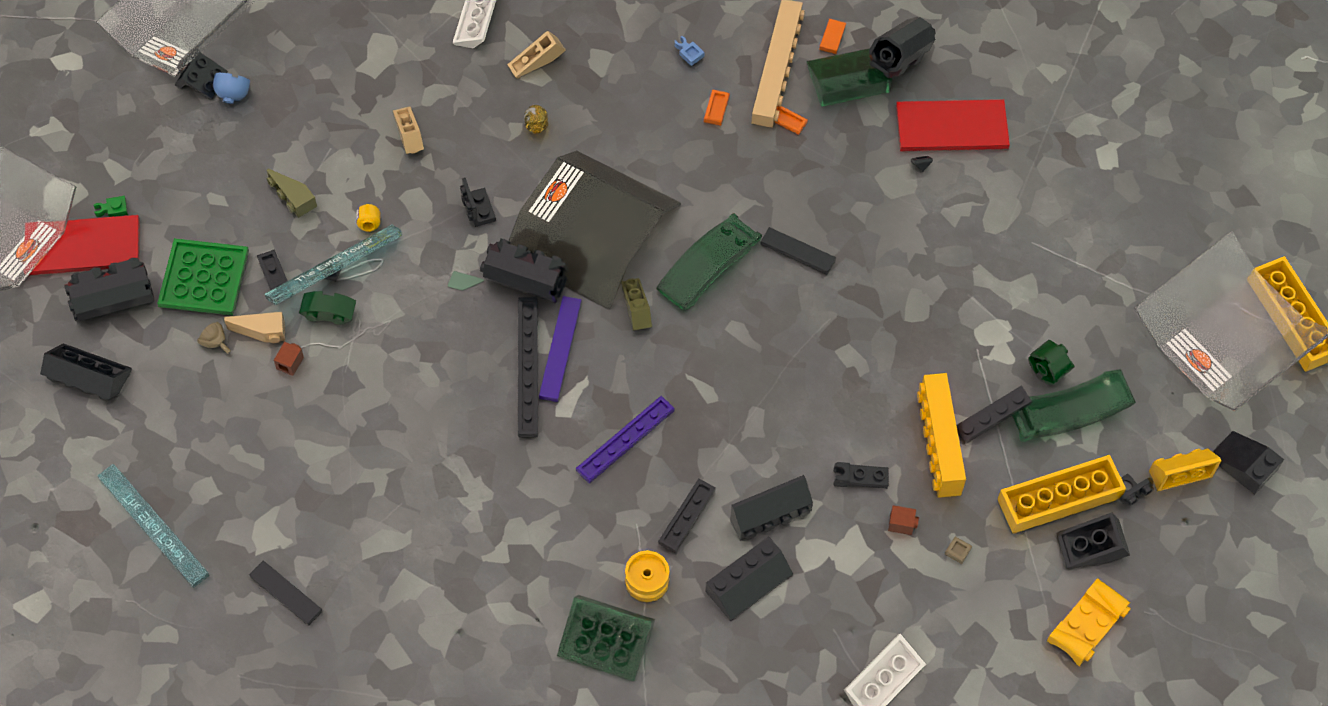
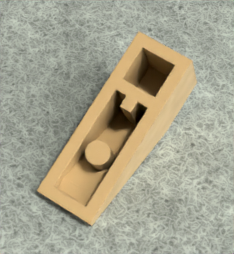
(538, 54)
(408, 130)
(263, 327)

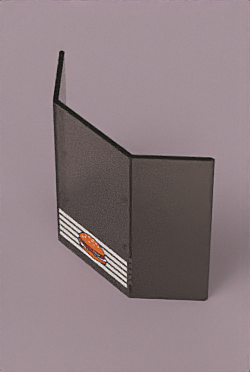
(590, 221)

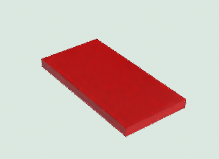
(952, 125)
(92, 245)

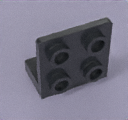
(200, 75)
(478, 205)

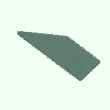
(463, 281)

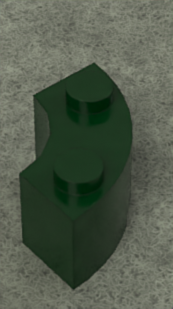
(330, 308)

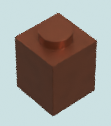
(289, 358)
(903, 520)

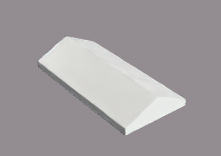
(473, 23)
(885, 675)

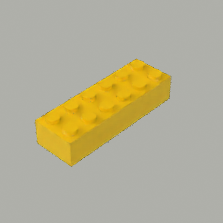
(1287, 283)
(942, 435)
(1061, 494)

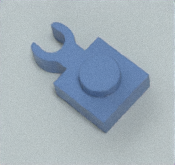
(689, 52)

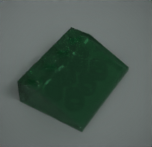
(847, 77)
(605, 637)

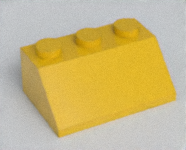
(1184, 468)

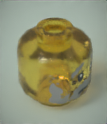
(536, 119)

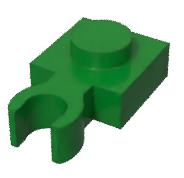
(114, 207)

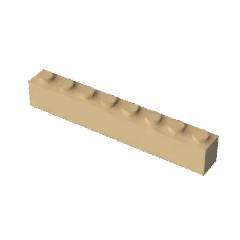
(777, 63)

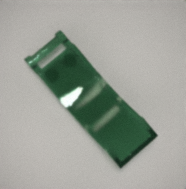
(706, 261)
(1075, 406)

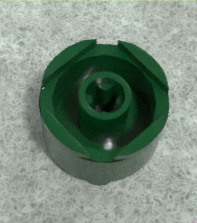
(1051, 362)

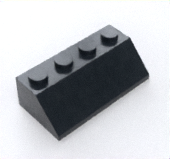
(84, 371)
(771, 508)
(749, 578)

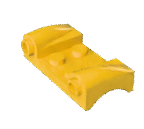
(1089, 621)

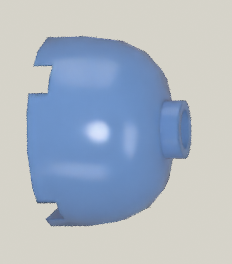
(230, 87)

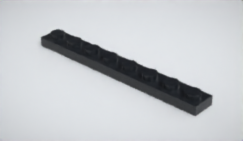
(527, 367)

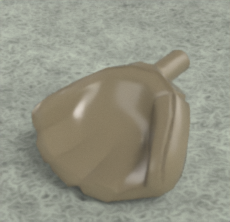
(213, 337)

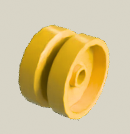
(647, 576)

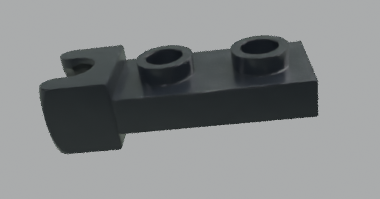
(272, 269)
(861, 475)

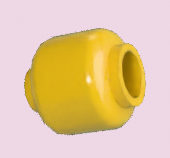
(368, 217)

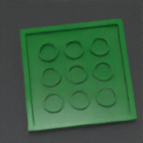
(203, 276)

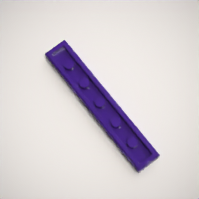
(560, 349)
(625, 439)

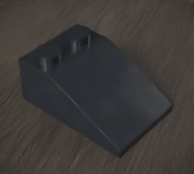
(1247, 460)
(1093, 542)

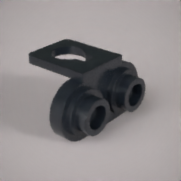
(1131, 496)

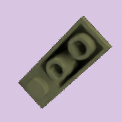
(296, 194)
(636, 304)

